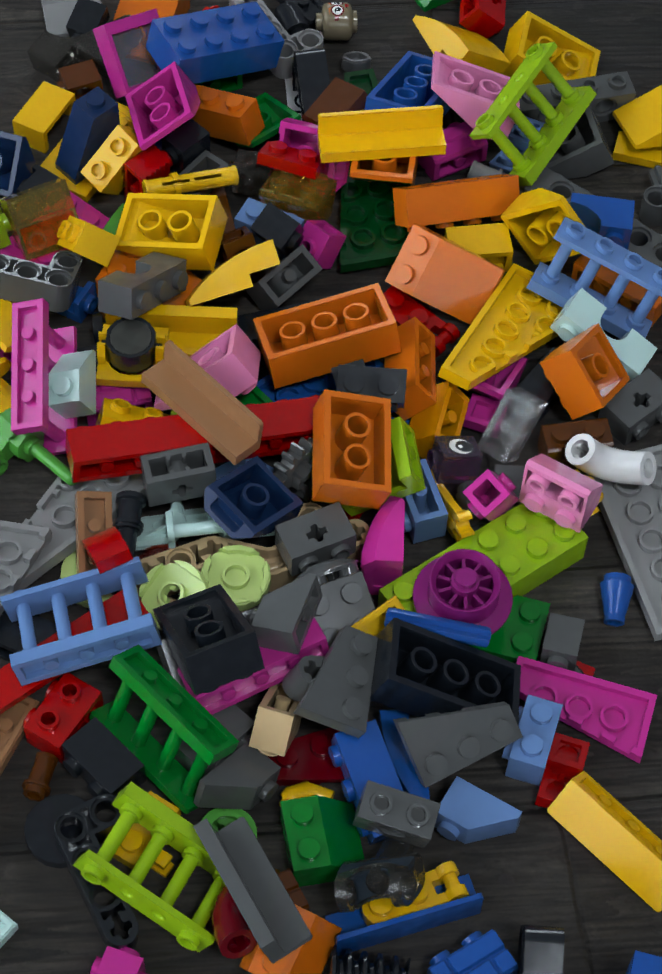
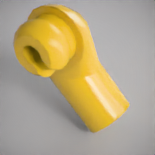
(305, 789)

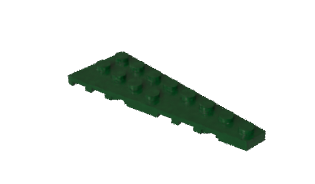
(368, 211)

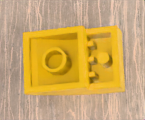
(461, 44)
(234, 273)

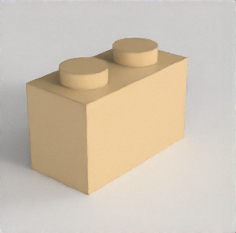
(275, 723)

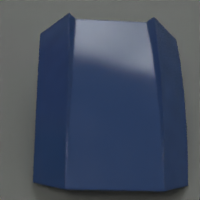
(250, 501)

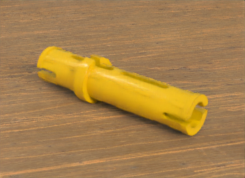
(192, 181)

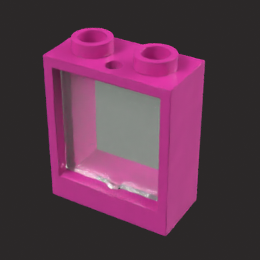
(126, 54)

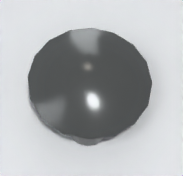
(332, 569)

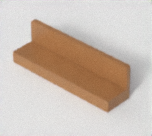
(204, 404)

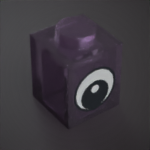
(454, 459)

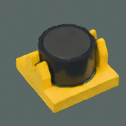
(131, 349)

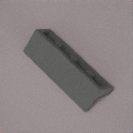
(255, 887)

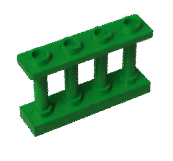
(179, 711)

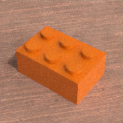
(351, 449)

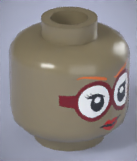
(336, 21)

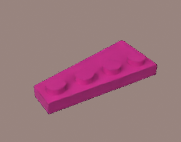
(593, 706)

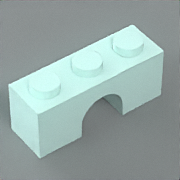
(585, 311)

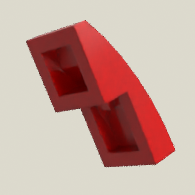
(107, 549)
(563, 763)

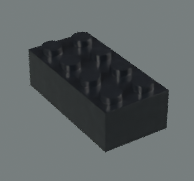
(433, 673)

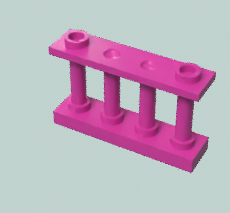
(34, 354)

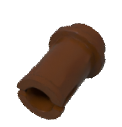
(38, 782)

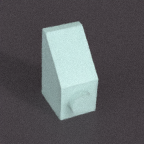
(73, 384)

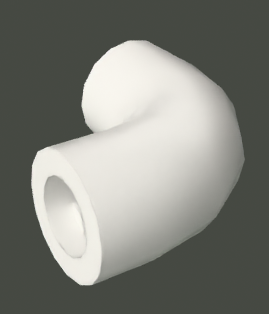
(609, 462)

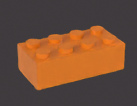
(327, 333)

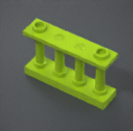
(558, 121)
(166, 829)

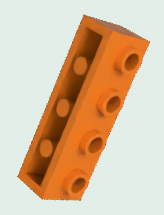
(455, 201)

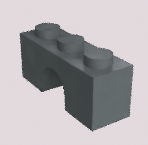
(155, 281)

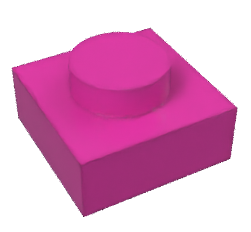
(480, 412)

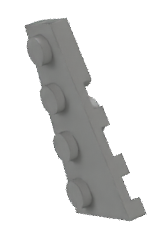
(18, 551)

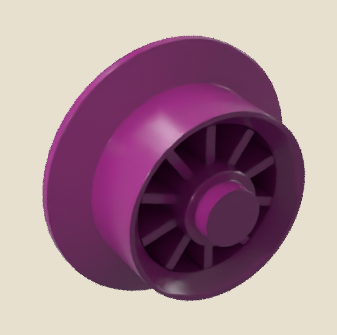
(464, 588)

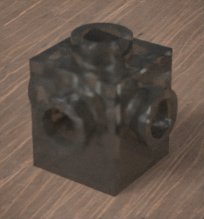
(251, 175)

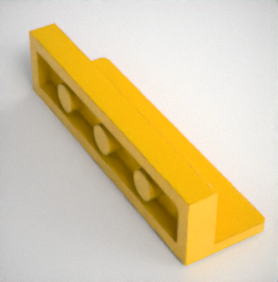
(381, 134)
(189, 325)
(612, 836)

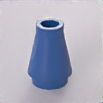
(616, 595)

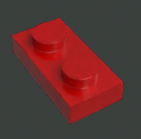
(291, 160)

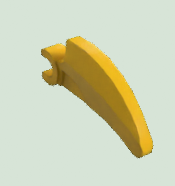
(458, 518)

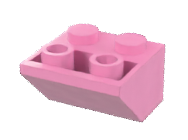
(559, 492)

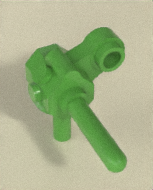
(28, 447)

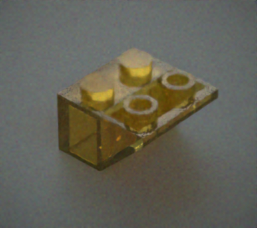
(300, 195)
(37, 215)

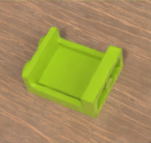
(405, 464)

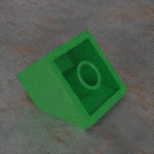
(318, 837)

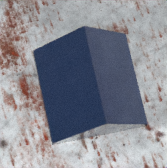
(15, 162)

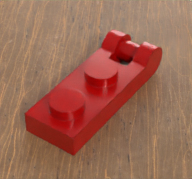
(405, 308)

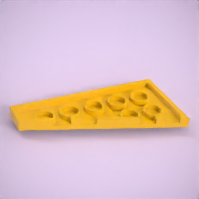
(502, 332)

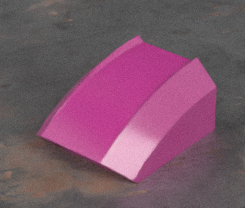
(304, 135)
(384, 546)

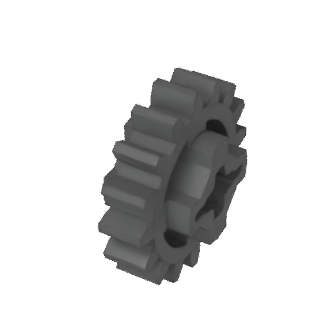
(296, 468)

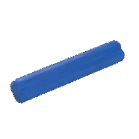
(453, 629)

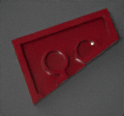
(308, 760)

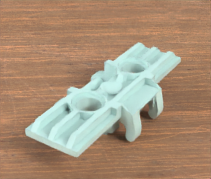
(177, 524)

